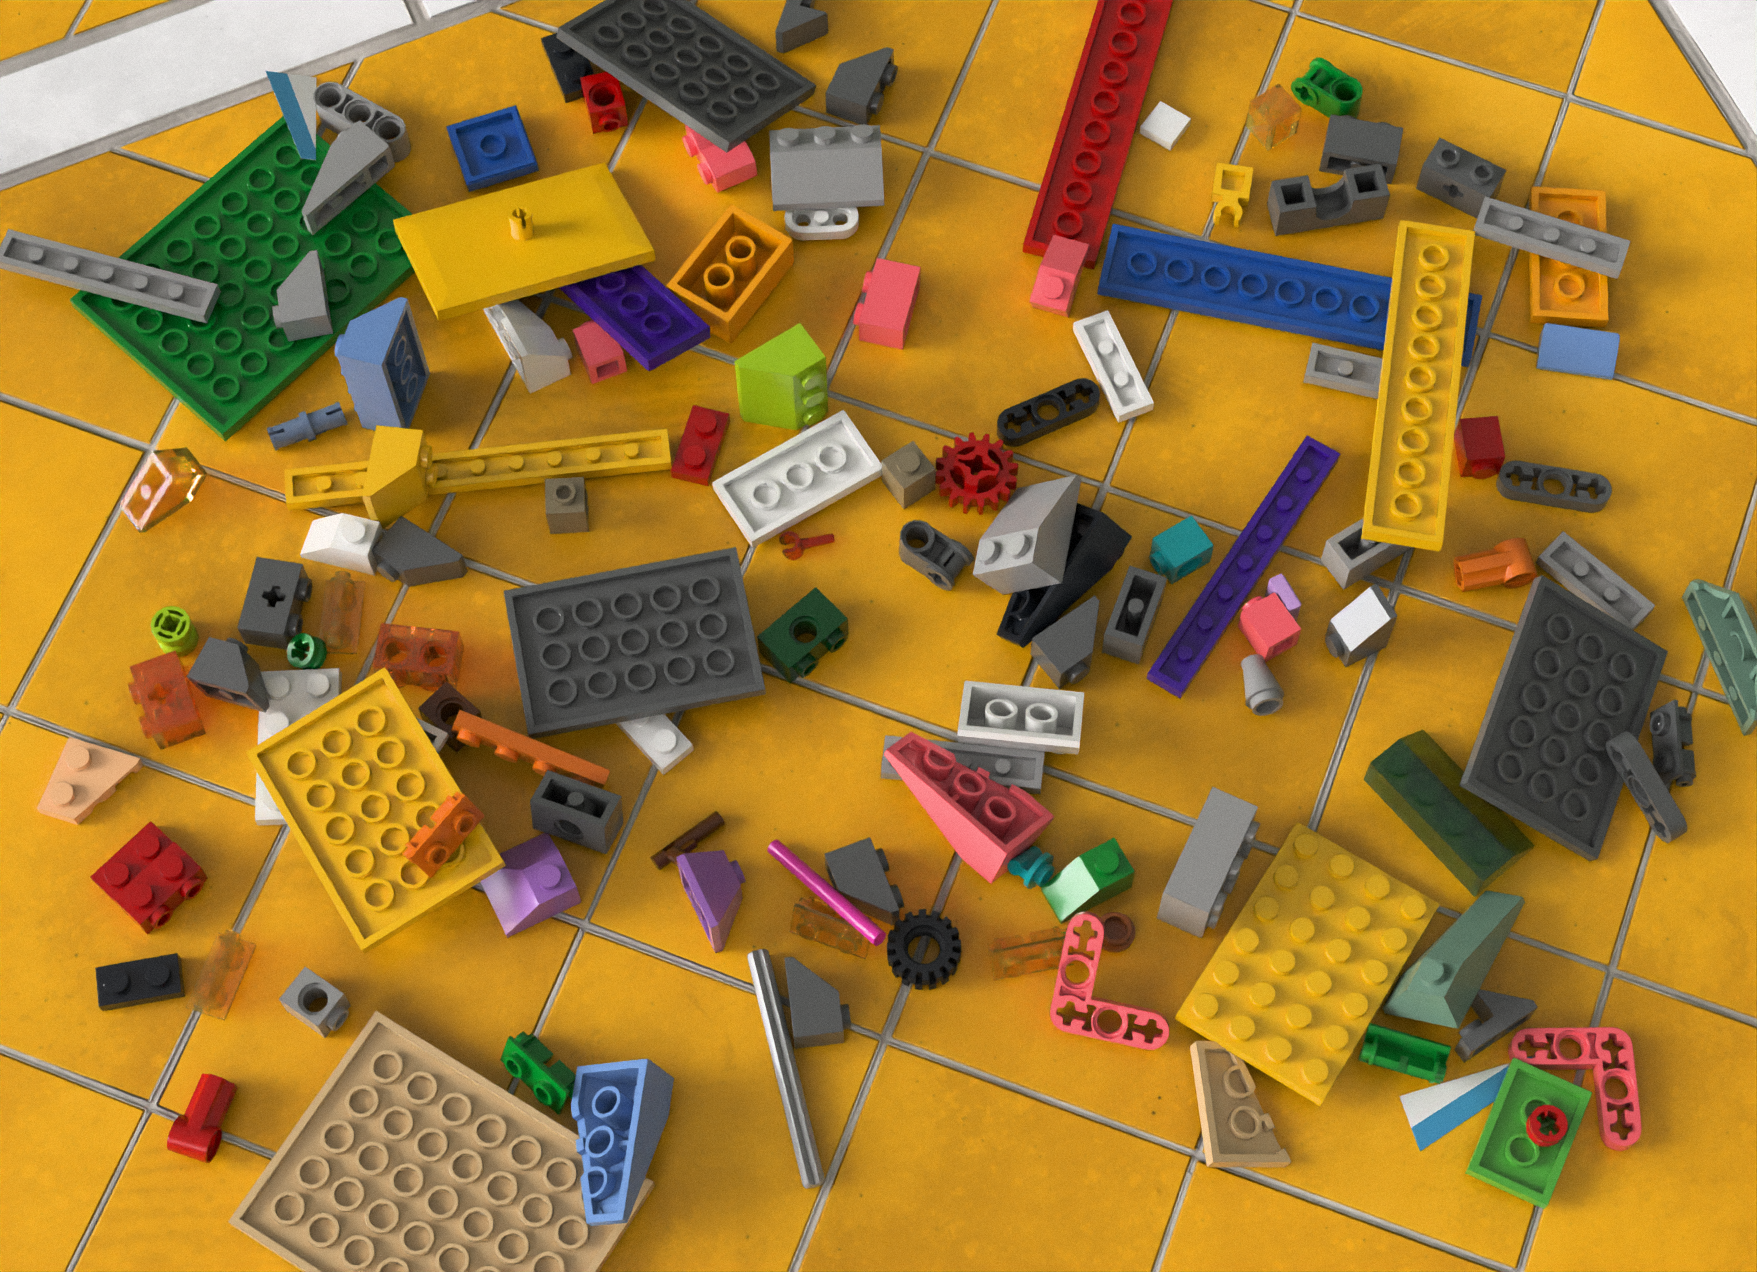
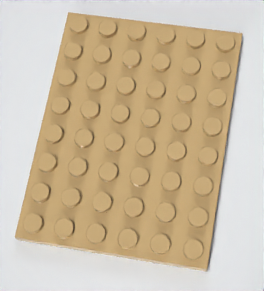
(424, 1172)

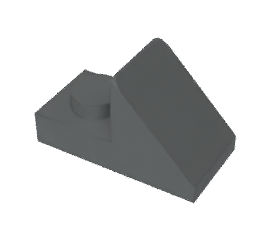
(799, 25)
(1499, 1016)

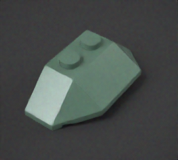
(1730, 640)

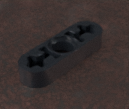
(1077, 411)

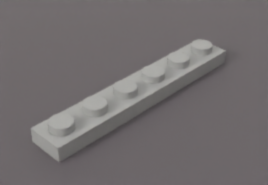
(108, 276)

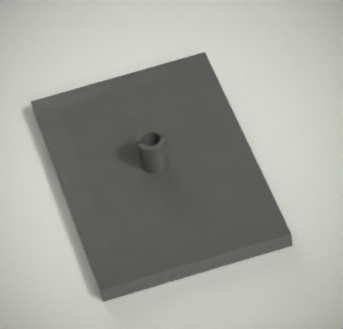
(688, 66)
(633, 643)
(1556, 703)

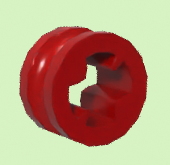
(1560, 1125)

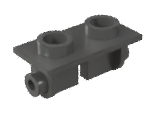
(1670, 730)

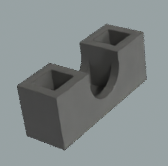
(1355, 198)

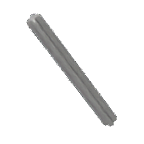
(786, 1069)

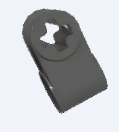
(940, 557)

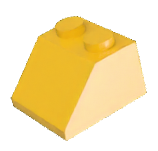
(397, 473)

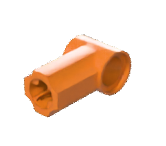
(1505, 564)

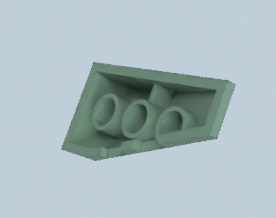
(1451, 971)

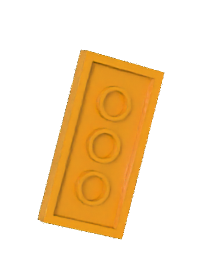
(1559, 290)

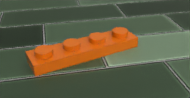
(515, 746)

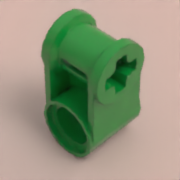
(1326, 88)

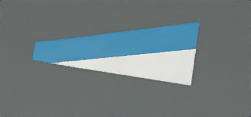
(298, 108)
(1445, 1106)

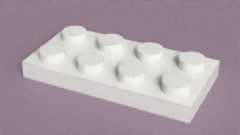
(798, 478)
(290, 698)

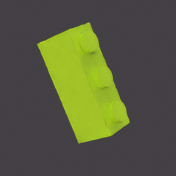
(783, 382)

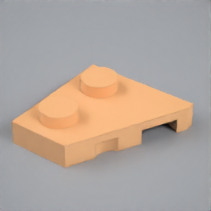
(83, 779)

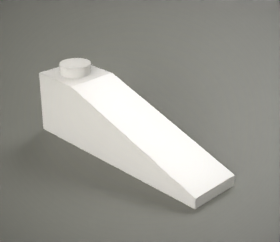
(530, 344)

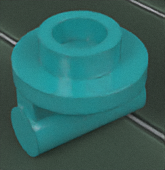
(1033, 867)

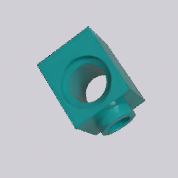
(1180, 550)

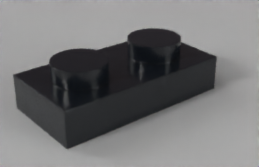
(566, 66)
(139, 982)

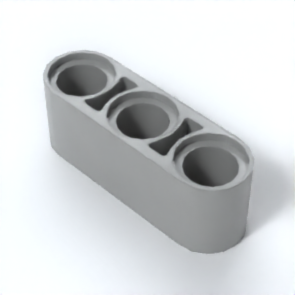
(353, 107)

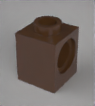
(441, 706)

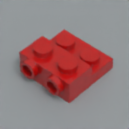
(150, 878)

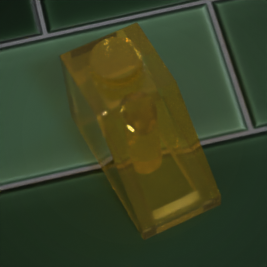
(162, 487)

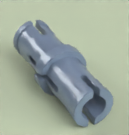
(306, 426)

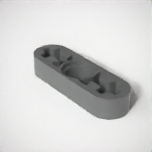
(1567, 477)
(1646, 787)

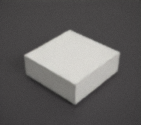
(1165, 125)

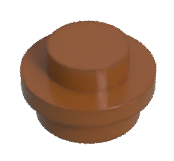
(1118, 932)

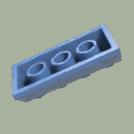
(384, 365)

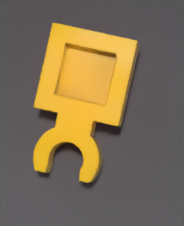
(1231, 191)

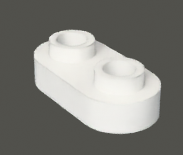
(821, 223)

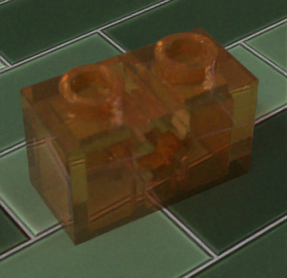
(159, 680)

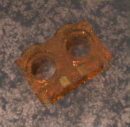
(421, 647)

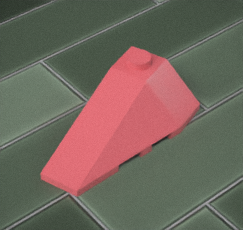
(974, 813)

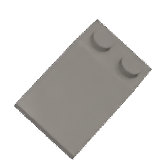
(1029, 537)

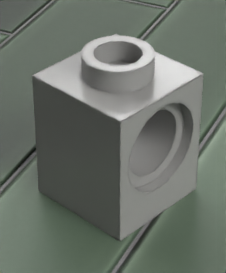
(304, 991)

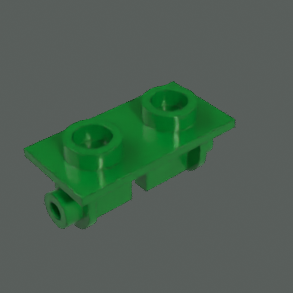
(1405, 1053)
(526, 1060)

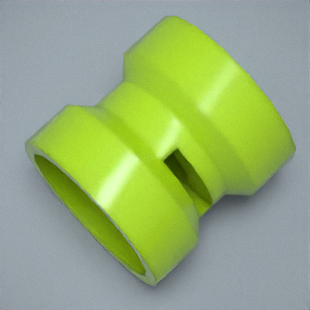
(179, 638)

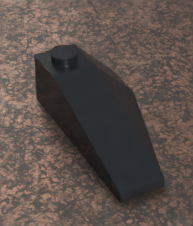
(1092, 553)

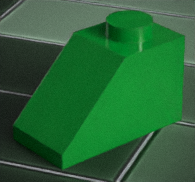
(1089, 880)

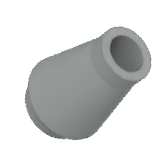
(1261, 688)

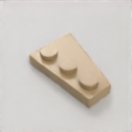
(1230, 1114)

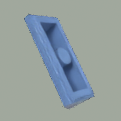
(1578, 351)

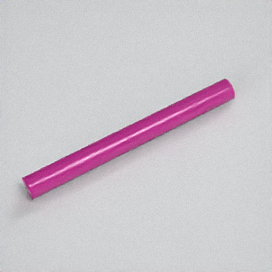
(826, 892)

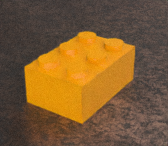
(733, 272)

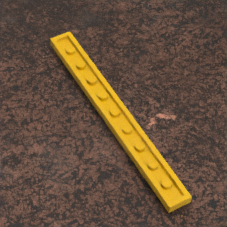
(494, 467)

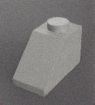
(304, 301)

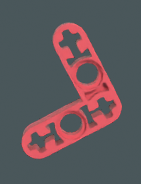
(1081, 995)
(1592, 1057)

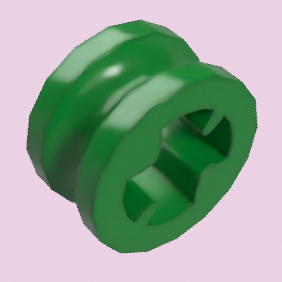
(297, 649)

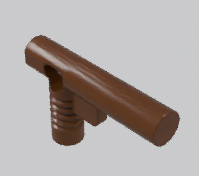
(687, 841)

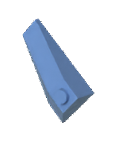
(619, 1126)

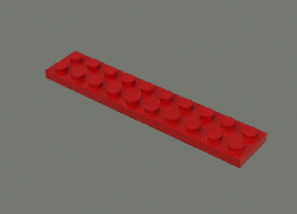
(1098, 125)

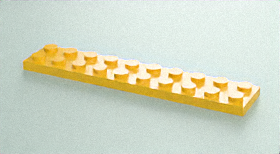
(1419, 387)

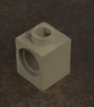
(566, 505)

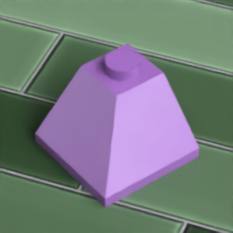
(530, 885)
(713, 891)

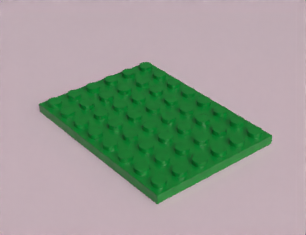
(248, 238)

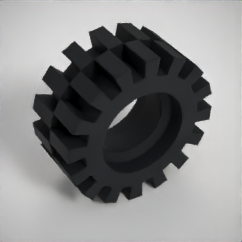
(916, 972)

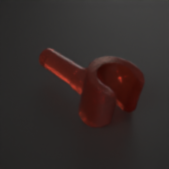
(802, 544)

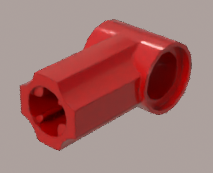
(199, 1129)

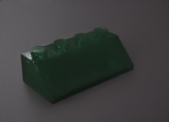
(1456, 825)

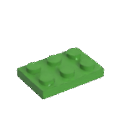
(1506, 1153)

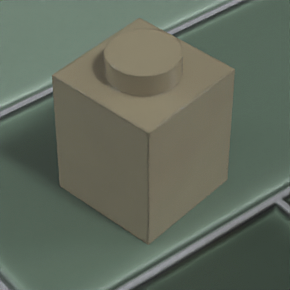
(908, 474)

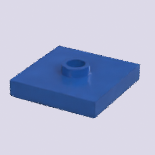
(492, 148)

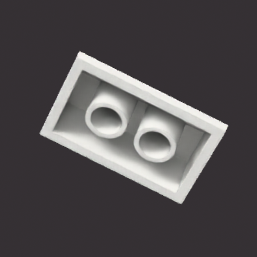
(1021, 717)

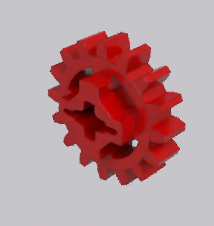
(978, 489)

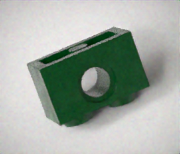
(810, 615)

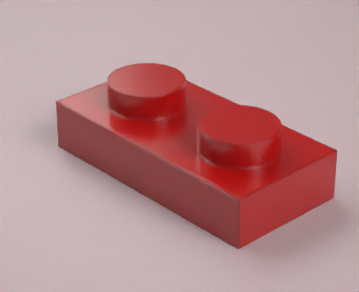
(700, 445)

